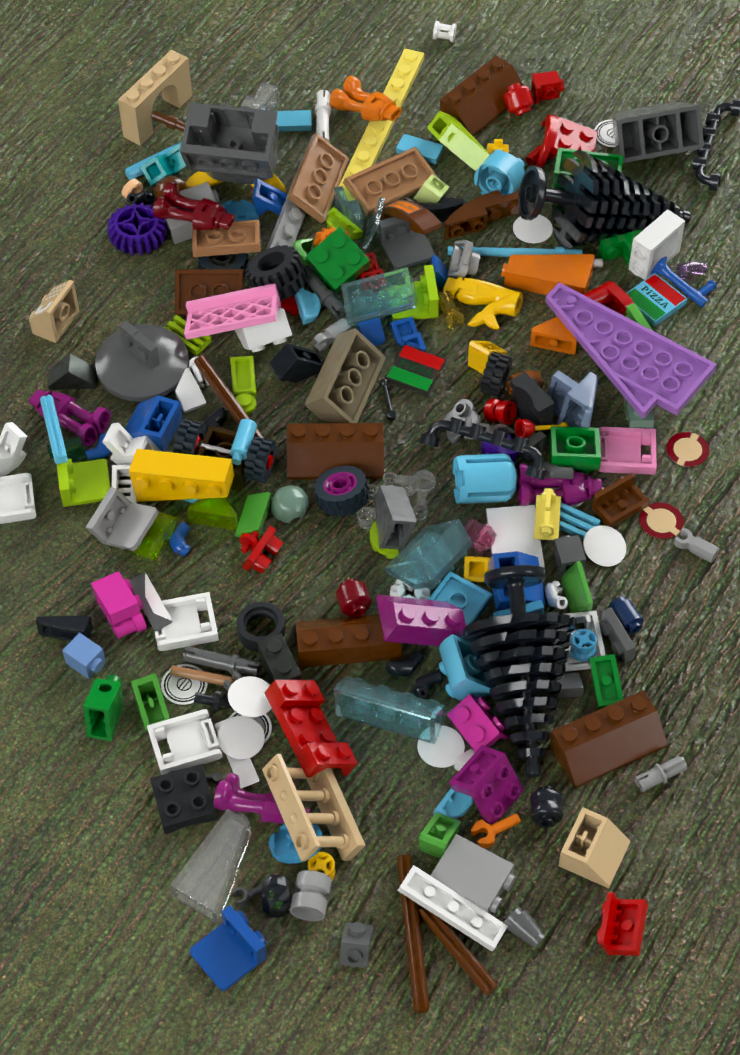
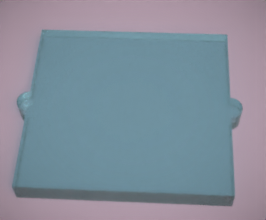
(373, 223)

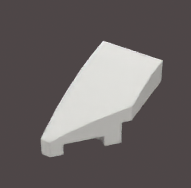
(189, 393)

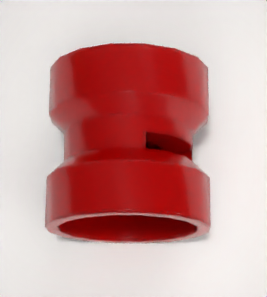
(496, 411)

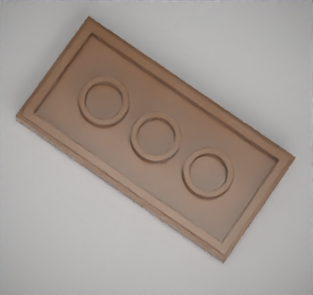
(317, 177)
(389, 179)

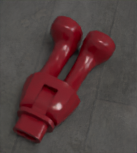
(206, 212)

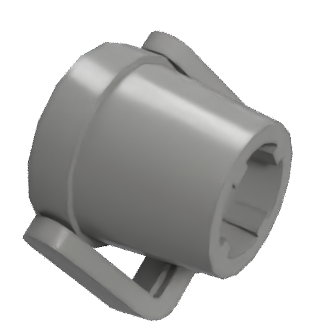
(463, 260)

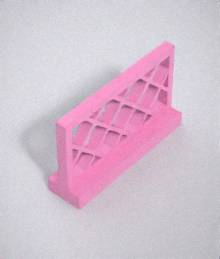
(230, 310)

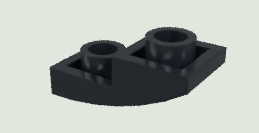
(445, 209)

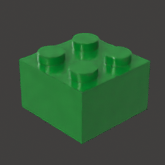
(338, 260)

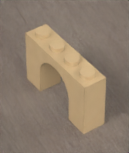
(171, 77)

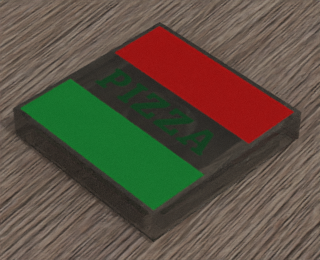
(416, 370)

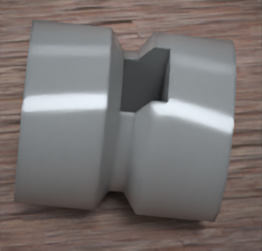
(311, 894)

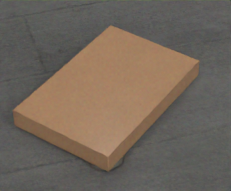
(240, 238)

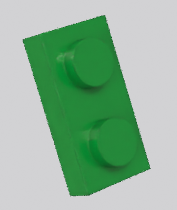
(605, 680)

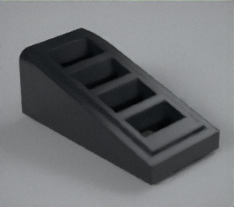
(64, 627)

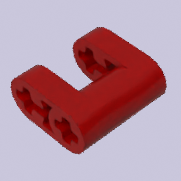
(611, 295)

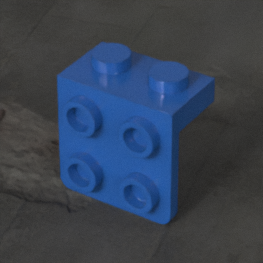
(230, 950)

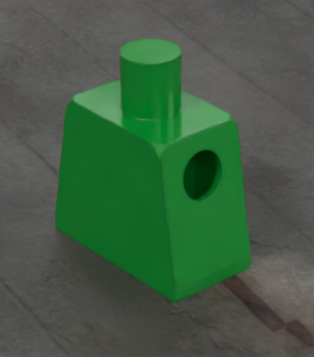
(107, 698)

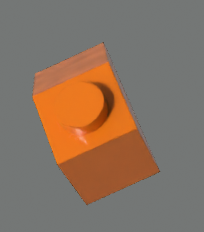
(553, 336)

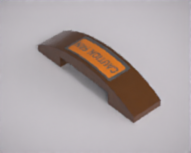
(419, 218)

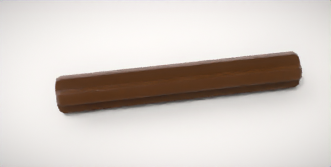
(459, 951)

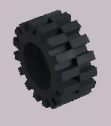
(496, 374)

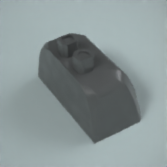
(657, 130)

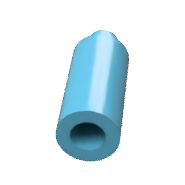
(242, 440)

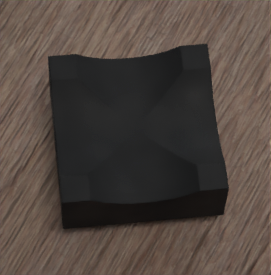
(532, 401)
(183, 798)

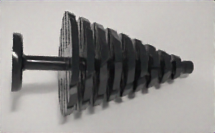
(596, 203)
(523, 660)

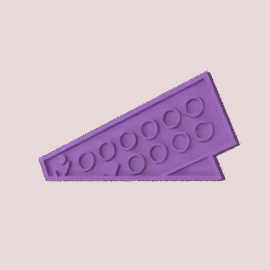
(635, 359)

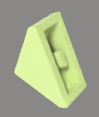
(431, 190)

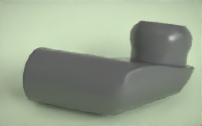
(557, 472)

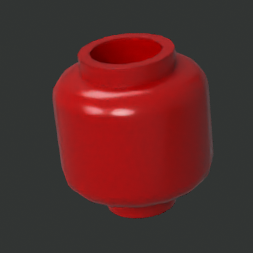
(518, 99)

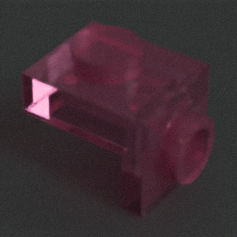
(481, 536)

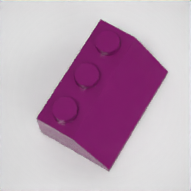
(419, 620)

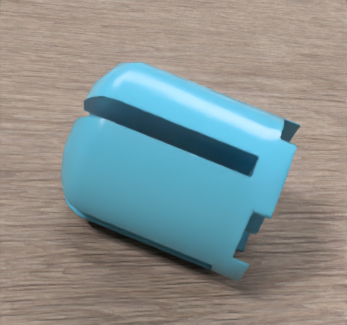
(484, 478)

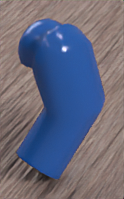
(99, 452)
(177, 539)

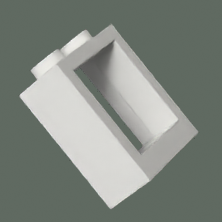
(656, 241)

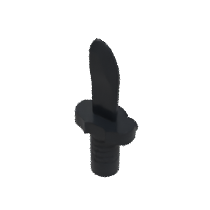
(212, 700)

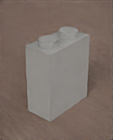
(180, 229)
(475, 873)

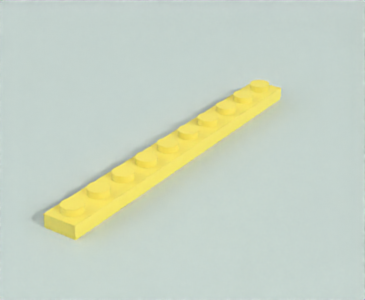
(378, 131)

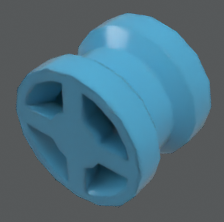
(583, 638)

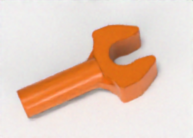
(492, 830)

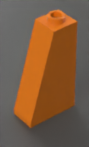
(544, 272)

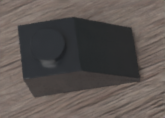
(296, 363)

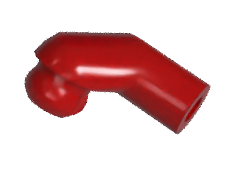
(532, 158)

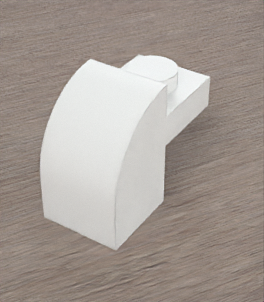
(124, 445)
(11, 446)

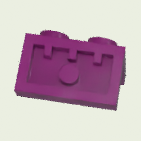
(489, 782)

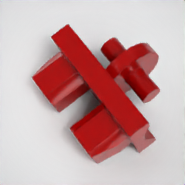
(257, 559)

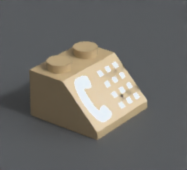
(55, 312)

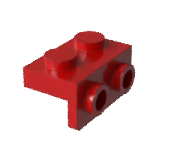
(622, 925)

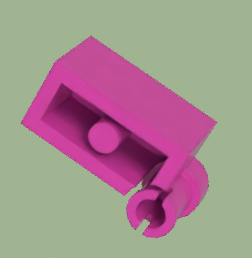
(119, 604)

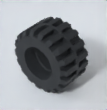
(278, 266)

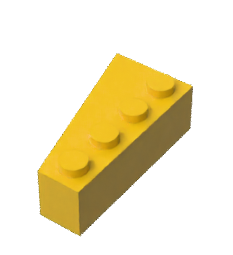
(179, 476)

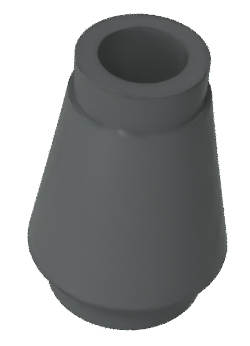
(524, 927)

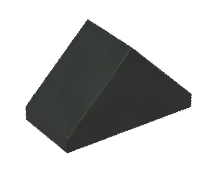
(72, 374)

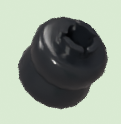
(546, 806)

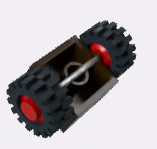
(218, 443)

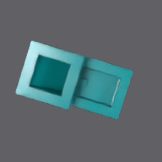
(163, 165)

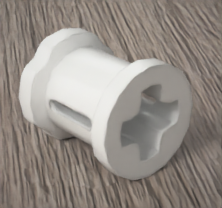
(444, 27)

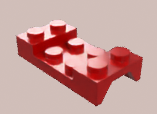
(306, 728)

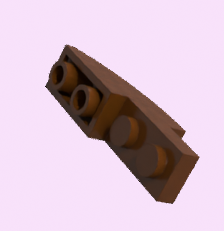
(476, 213)

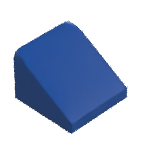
(440, 271)
(372, 331)

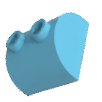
(461, 669)

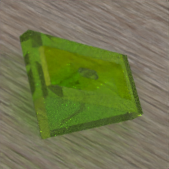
(213, 513)

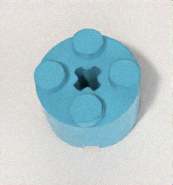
(500, 172)

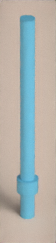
(506, 252)

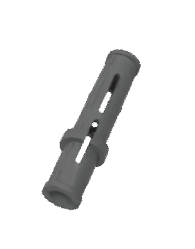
(327, 297)
(222, 661)

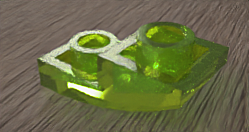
(154, 538)

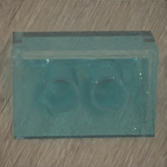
(379, 295)
(431, 555)

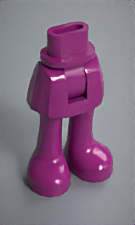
(66, 406)
(571, 490)
(232, 797)

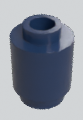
(627, 614)

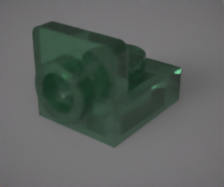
(73, 447)

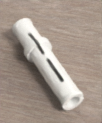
(323, 112)

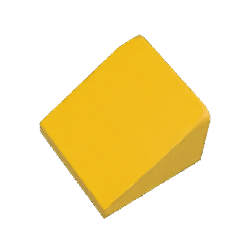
(475, 568)

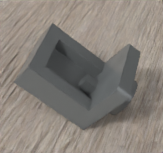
(355, 944)

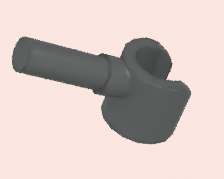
(247, 895)

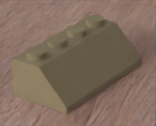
(345, 379)

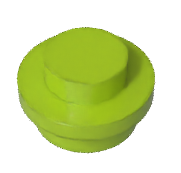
(247, 402)

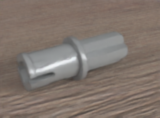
(660, 773)

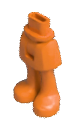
(373, 106)

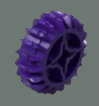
(123, 230)

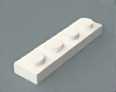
(452, 908)

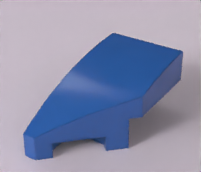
(406, 333)

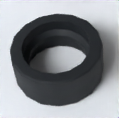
(253, 611)

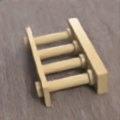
(331, 802)

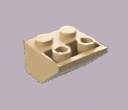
(594, 848)

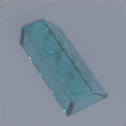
(389, 709)

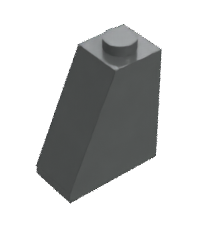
(393, 517)

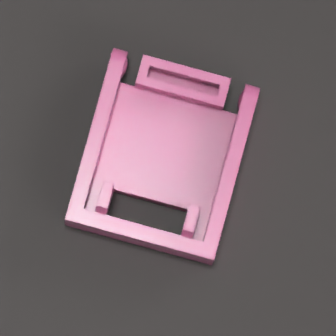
(622, 450)

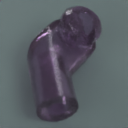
(692, 267)

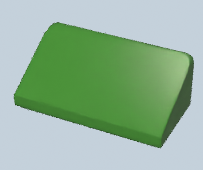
(254, 514)
(577, 589)

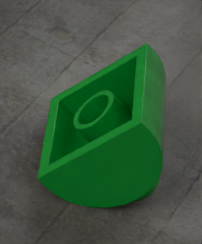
(575, 448)

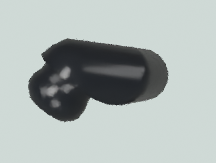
(144, 196)
(215, 418)
(404, 667)
(423, 684)

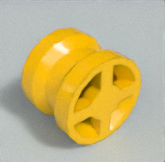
(323, 862)

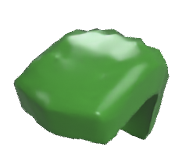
(302, 247)

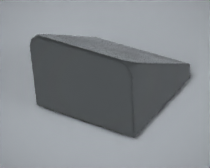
(571, 686)

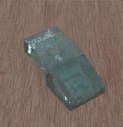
(348, 208)

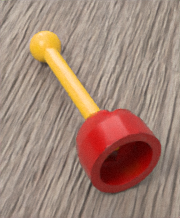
(525, 428)

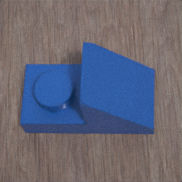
(267, 198)

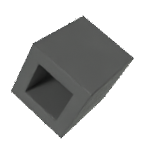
(568, 551)

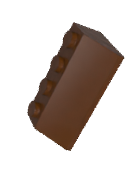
(480, 96)
(323, 446)
(343, 641)
(608, 739)

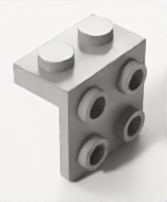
(121, 522)

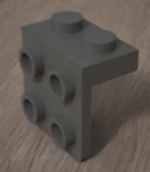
(402, 245)

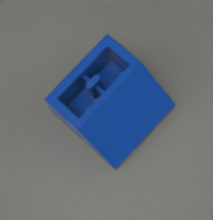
(157, 419)
(501, 596)

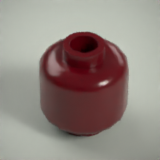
(353, 597)

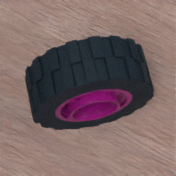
(342, 490)

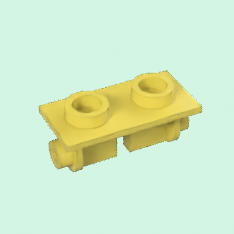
(547, 515)

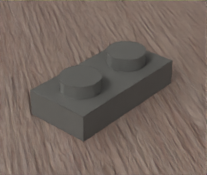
(620, 640)

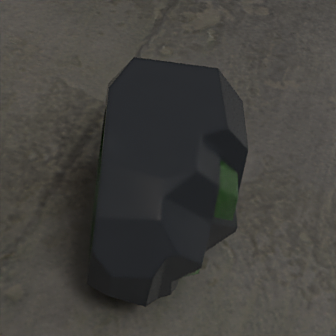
(276, 896)

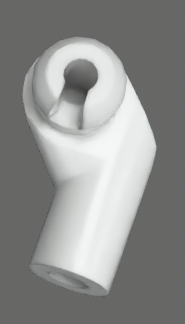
(554, 600)

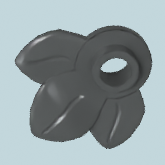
(465, 411)

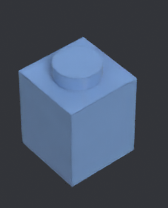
(84, 656)

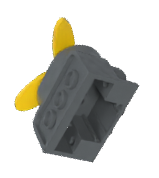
(230, 145)

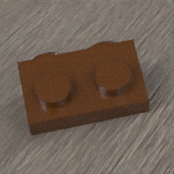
(619, 501)

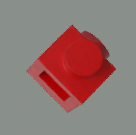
(546, 86)

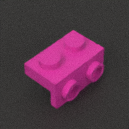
(477, 722)

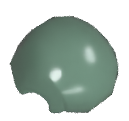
(289, 503)

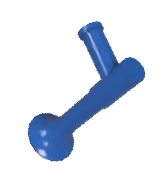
(697, 296)

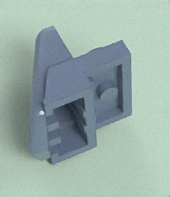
(572, 400)

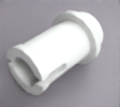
(198, 375)

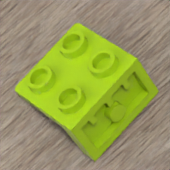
(427, 298)
(83, 481)

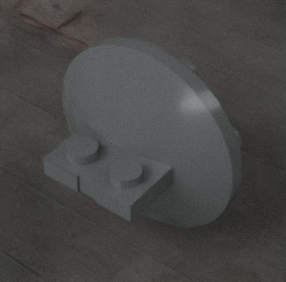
(141, 362)

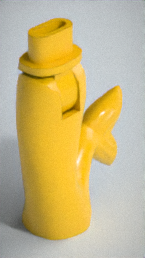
(480, 292)

